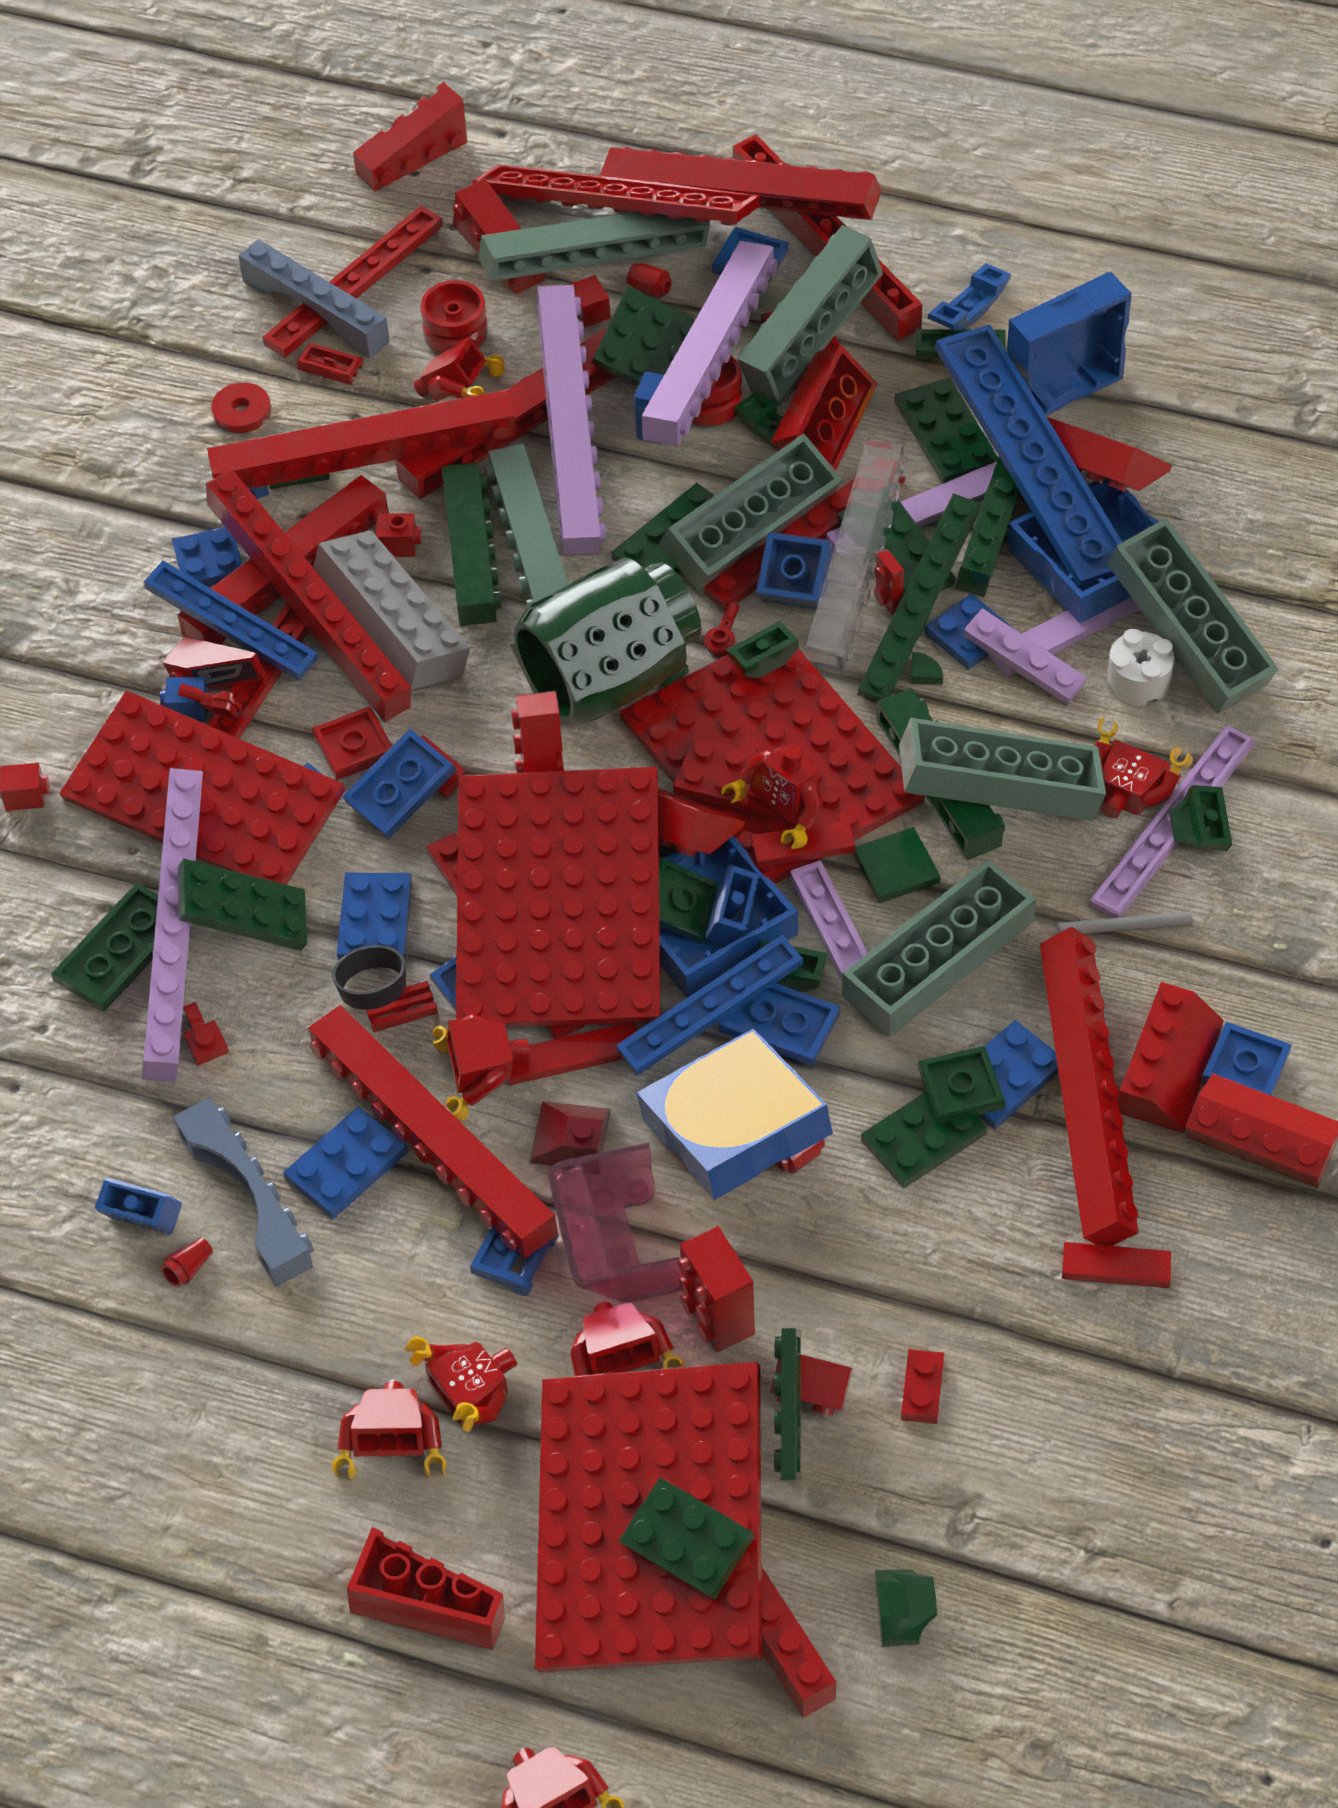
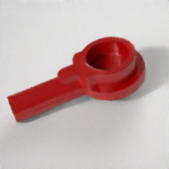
(721, 638)
(222, 704)

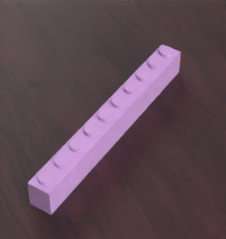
(708, 344)
(568, 420)
(171, 934)

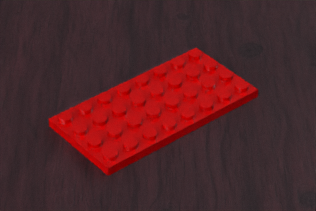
(254, 805)

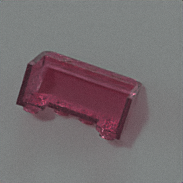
(595, 1229)

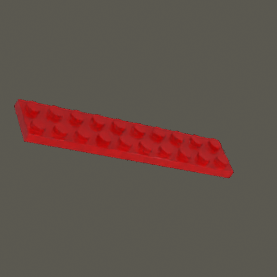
(620, 194)

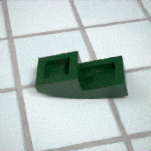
(759, 416)

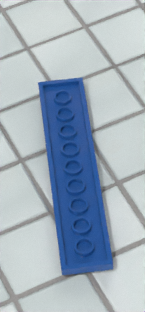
(1031, 452)

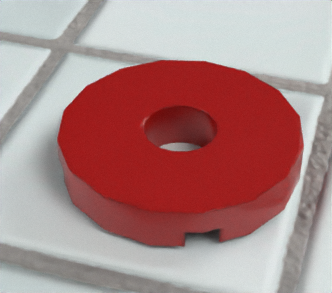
(238, 395)

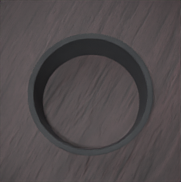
(367, 958)

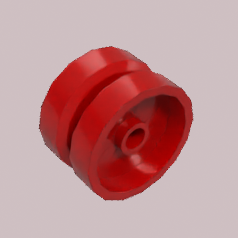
(452, 314)
(724, 396)

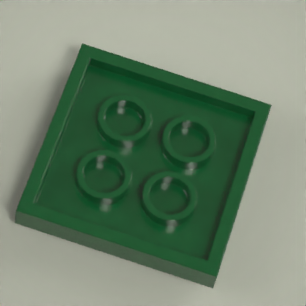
(641, 337)

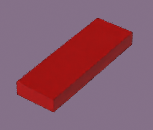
(823, 841)
(1116, 1265)

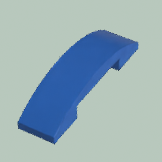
(974, 301)

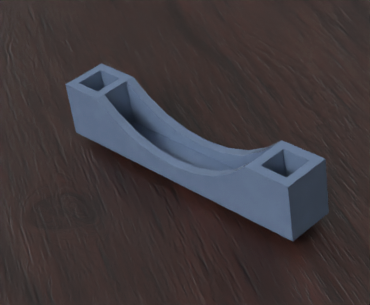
(352, 319)
(211, 1141)

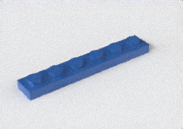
(230, 620)
(709, 1005)

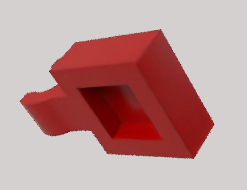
(204, 1038)

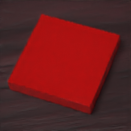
(352, 742)

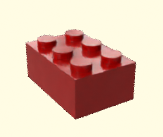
(716, 1289)

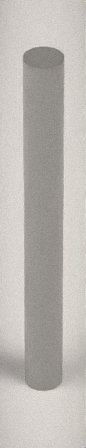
(1129, 923)

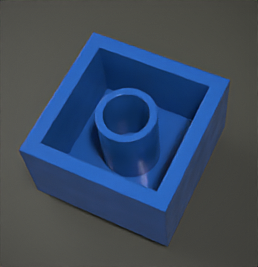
(794, 570)

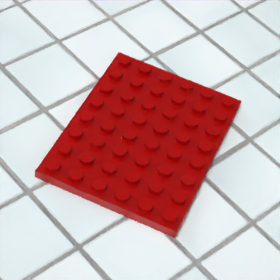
(762, 714)
(559, 897)
(598, 1462)

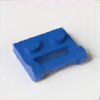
(496, 1261)

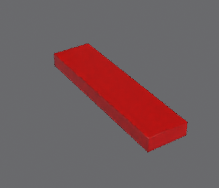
(571, 1053)

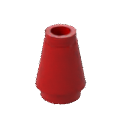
(185, 1263)

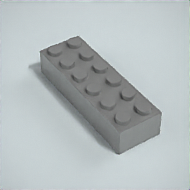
(392, 609)

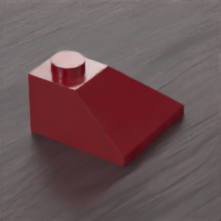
(568, 1132)

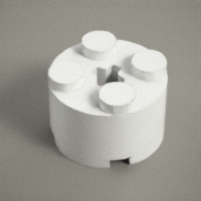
(1140, 667)

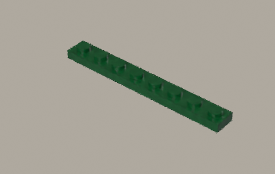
(919, 599)

